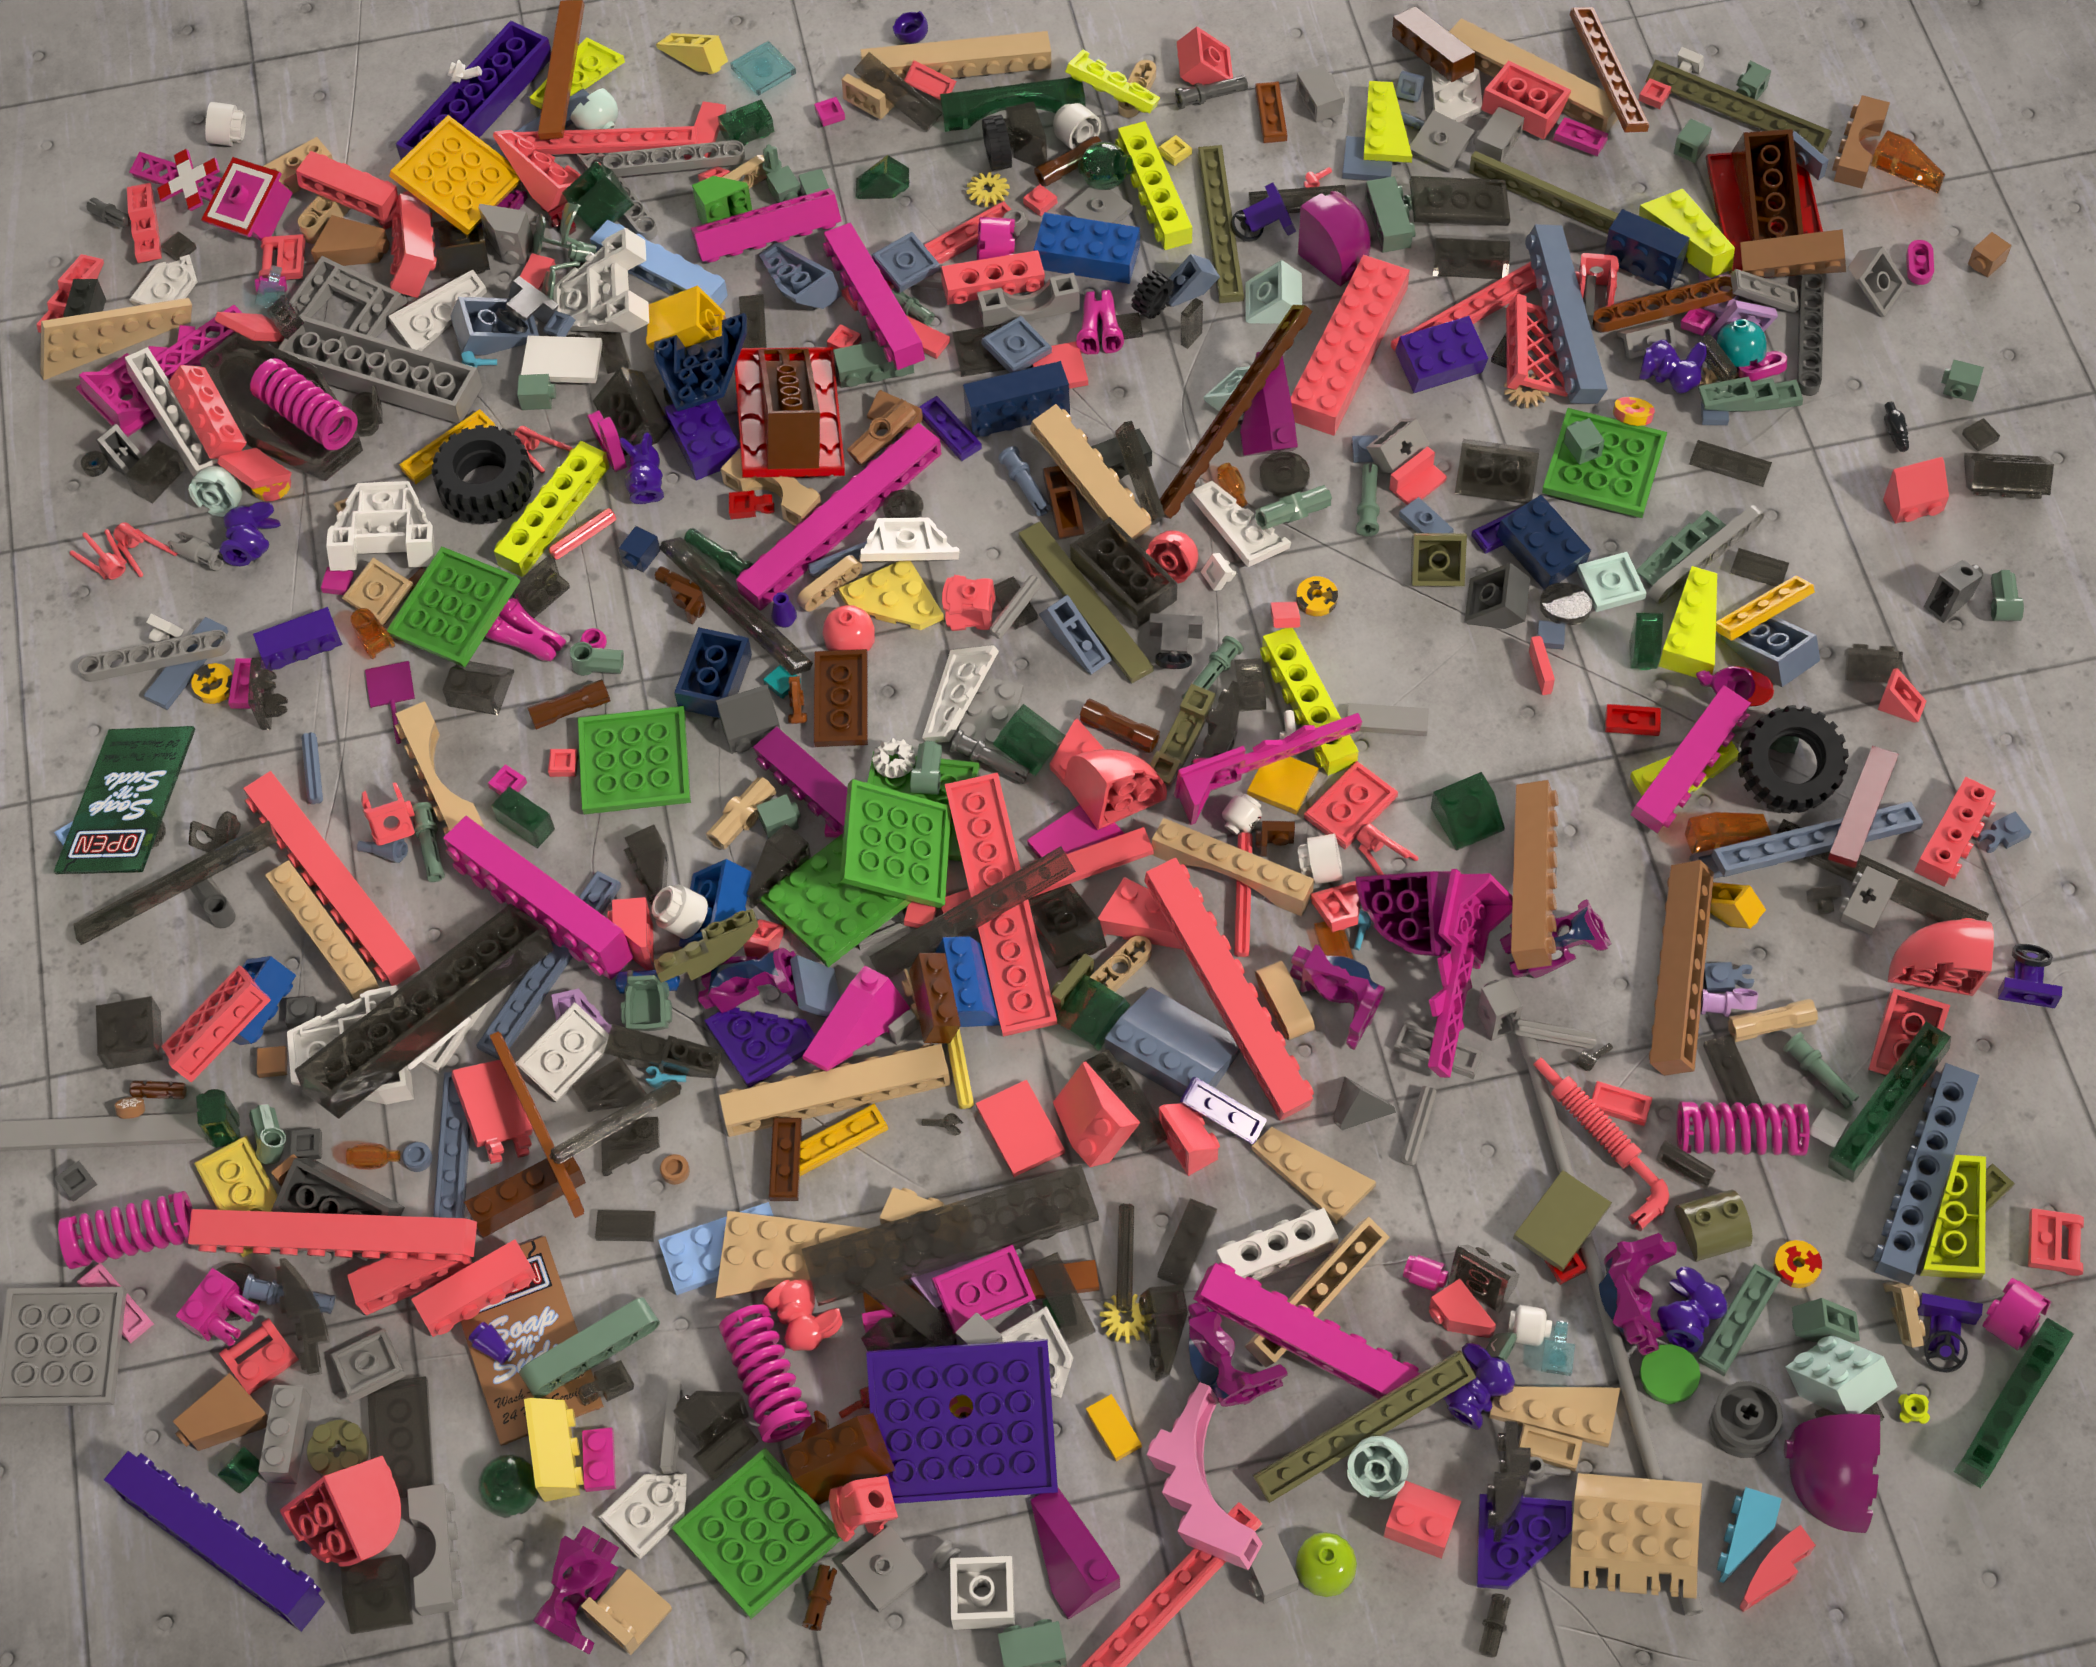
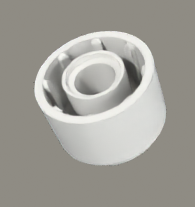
(224, 124)
(1075, 124)
(1321, 859)
(679, 910)

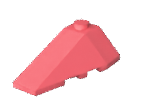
(536, 170)

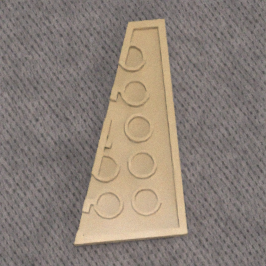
(87, 337)
(767, 1250)

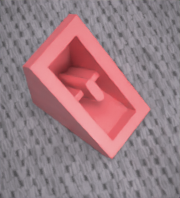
(1902, 698)
(764, 939)

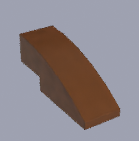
(1063, 503)

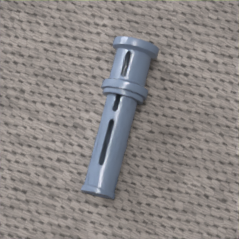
(1020, 472)
(270, 1292)

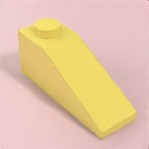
(696, 51)

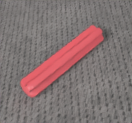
(582, 533)

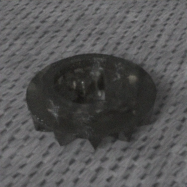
(893, 503)

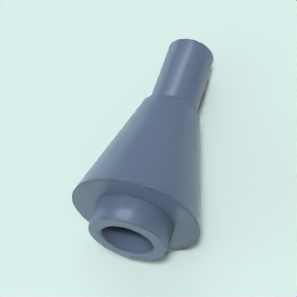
(392, 851)

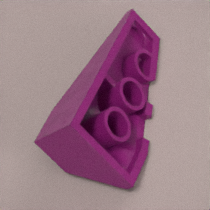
(1270, 420)
(1073, 1558)

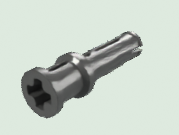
(1200, 93)
(978, 751)

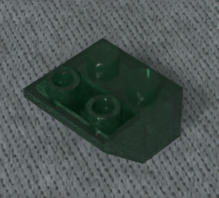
(599, 196)

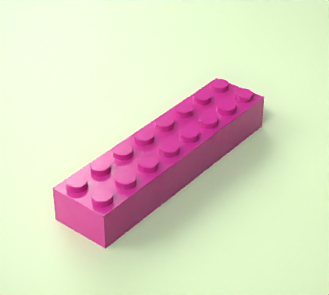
(531, 890)

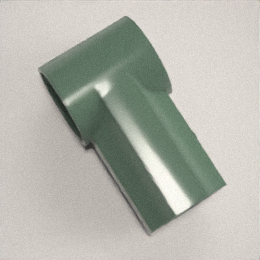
(2005, 602)
(596, 659)
(926, 775)
(267, 1134)

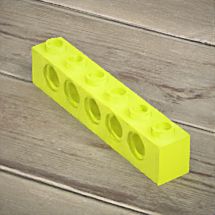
(1155, 187)
(551, 509)
(1287, 645)

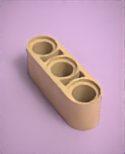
(317, 215)
(1284, 1000)

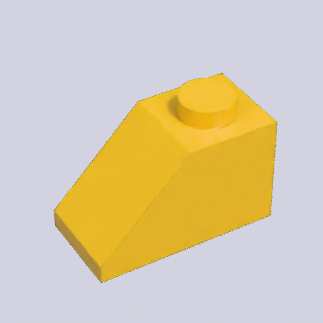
(1736, 905)

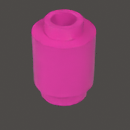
(1425, 1272)

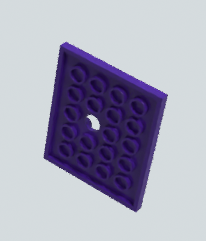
(992, 1452)

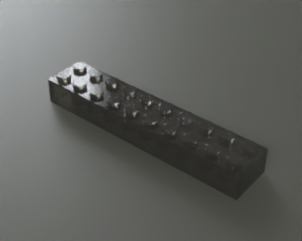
(423, 1011)

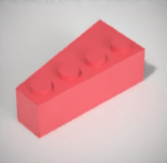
(411, 245)

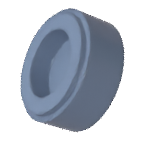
(417, 1156)

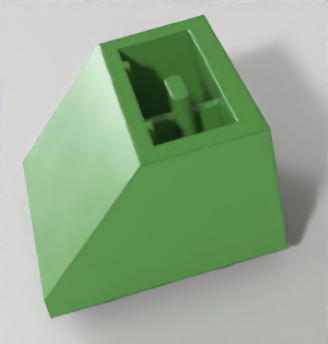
(720, 198)

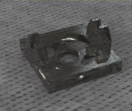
(261, 697)

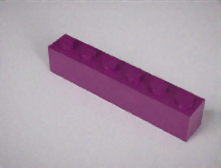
(804, 776)

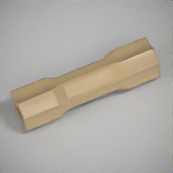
(1791, 1016)

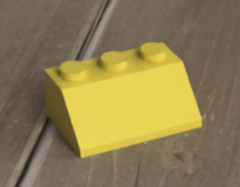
(553, 1448)

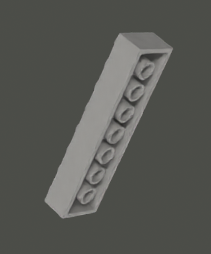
(398, 372)

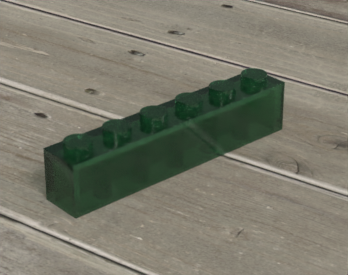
(1889, 1102)

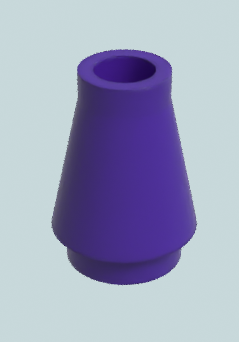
(783, 611)
(488, 1341)

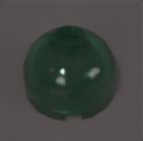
(507, 1486)

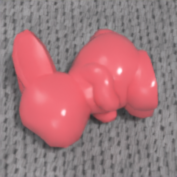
(795, 1306)

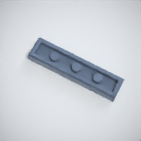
(176, 677)

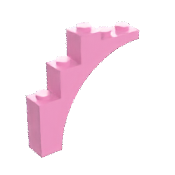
(1182, 1456)

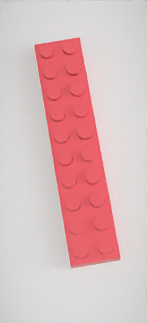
(1011, 938)

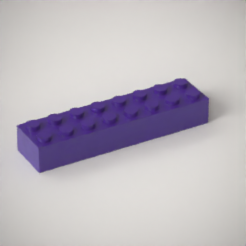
(477, 102)
(216, 1539)

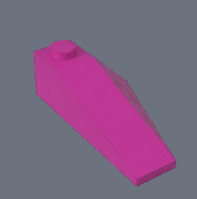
(857, 1019)

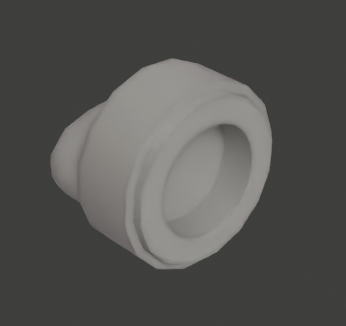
(1020, 220)

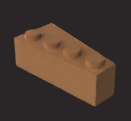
(1795, 255)

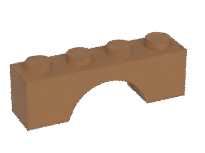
(1855, 160)

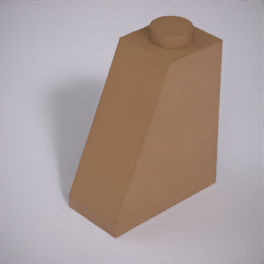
(350, 242)
(220, 1416)

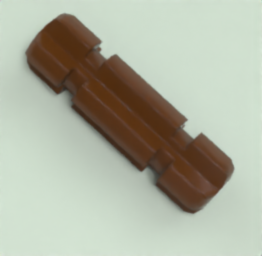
(664, 576)
(159, 1090)

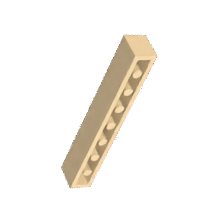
(970, 55)
(1586, 101)
(836, 1089)

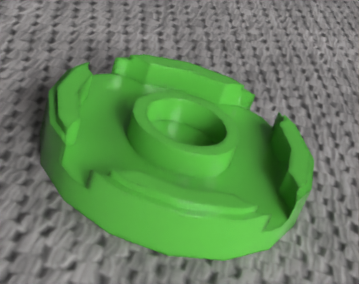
(1670, 1374)

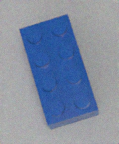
(1088, 247)

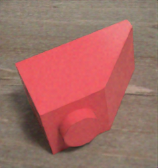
(1460, 1311)

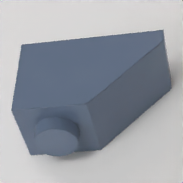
(1192, 279)

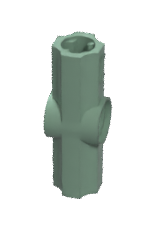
(1293, 507)

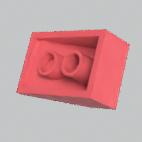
(1900, 1023)
(1093, 1117)

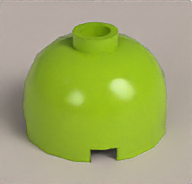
(1326, 1564)

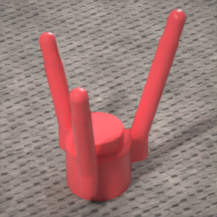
(531, 441)
(131, 537)
(110, 565)
(1374, 840)

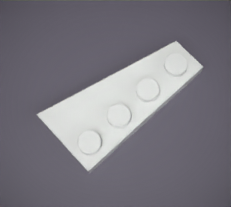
(430, 315)
(1238, 525)

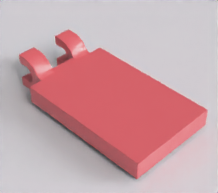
(492, 1109)

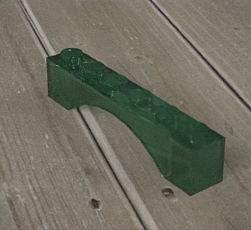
(966, 108)
(2013, 1402)

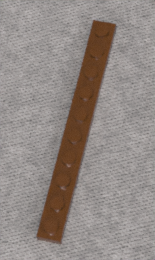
(1235, 406)

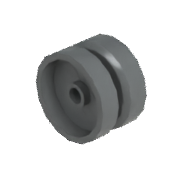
(1745, 1419)

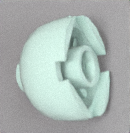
(597, 113)
(216, 490)
(1378, 1467)

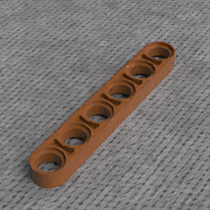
(1663, 300)

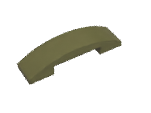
(1183, 733)

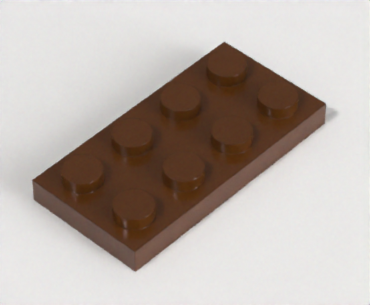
(841, 698)

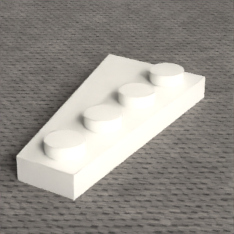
(956, 690)

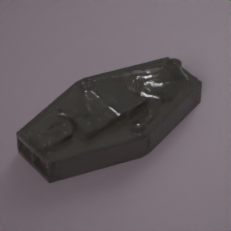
(231, 370)

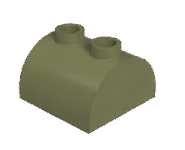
(1438, 559)
(1715, 1224)

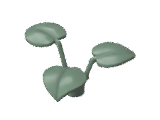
(577, 249)

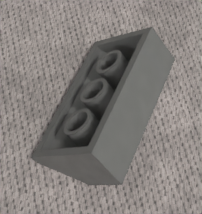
(319, 1189)

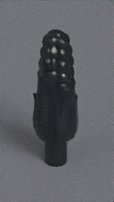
(1896, 426)

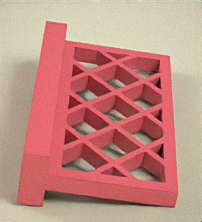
(1519, 344)
(213, 1035)

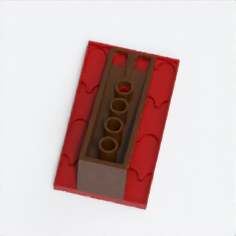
(1762, 190)
(788, 412)

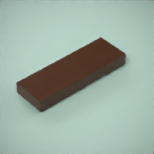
(785, 1159)

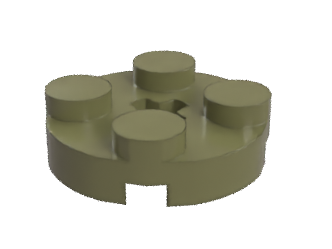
(331, 1434)

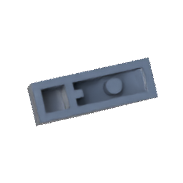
(1075, 634)

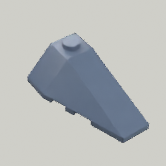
(800, 277)

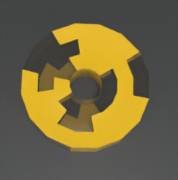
(1317, 586)
(208, 674)

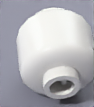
(1241, 814)
(1529, 1325)

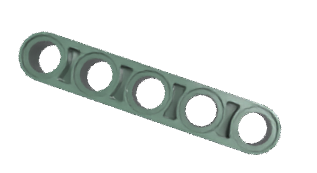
(589, 1348)

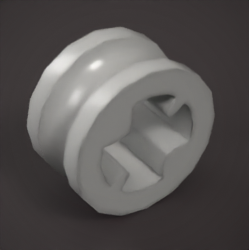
(944, 1553)

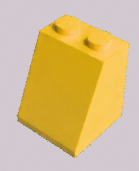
(686, 315)

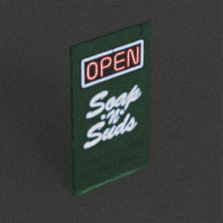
(125, 800)

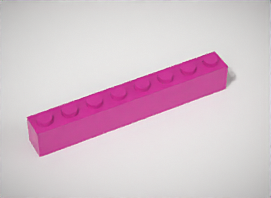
(873, 296)
(1301, 1332)

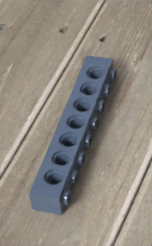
(1903, 1264)

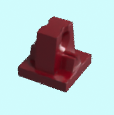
(555, 219)

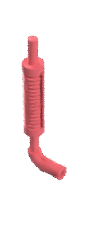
(1612, 1139)

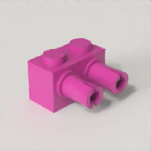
(211, 1304)

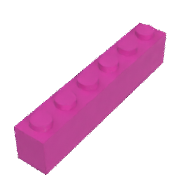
(766, 225)
(1690, 759)

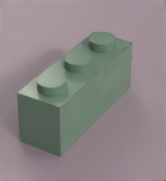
(1389, 214)
(865, 364)

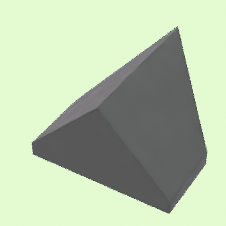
(1359, 1105)

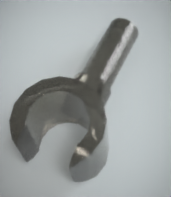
(1587, 1061)
(947, 1122)

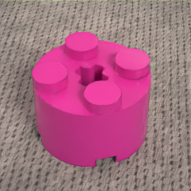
(995, 237)
(2017, 1314)

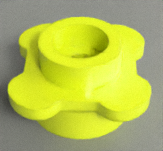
(1920, 1402)

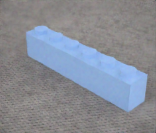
(667, 270)

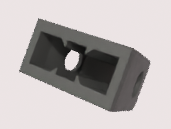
(1961, 580)

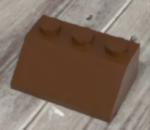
(839, 1456)

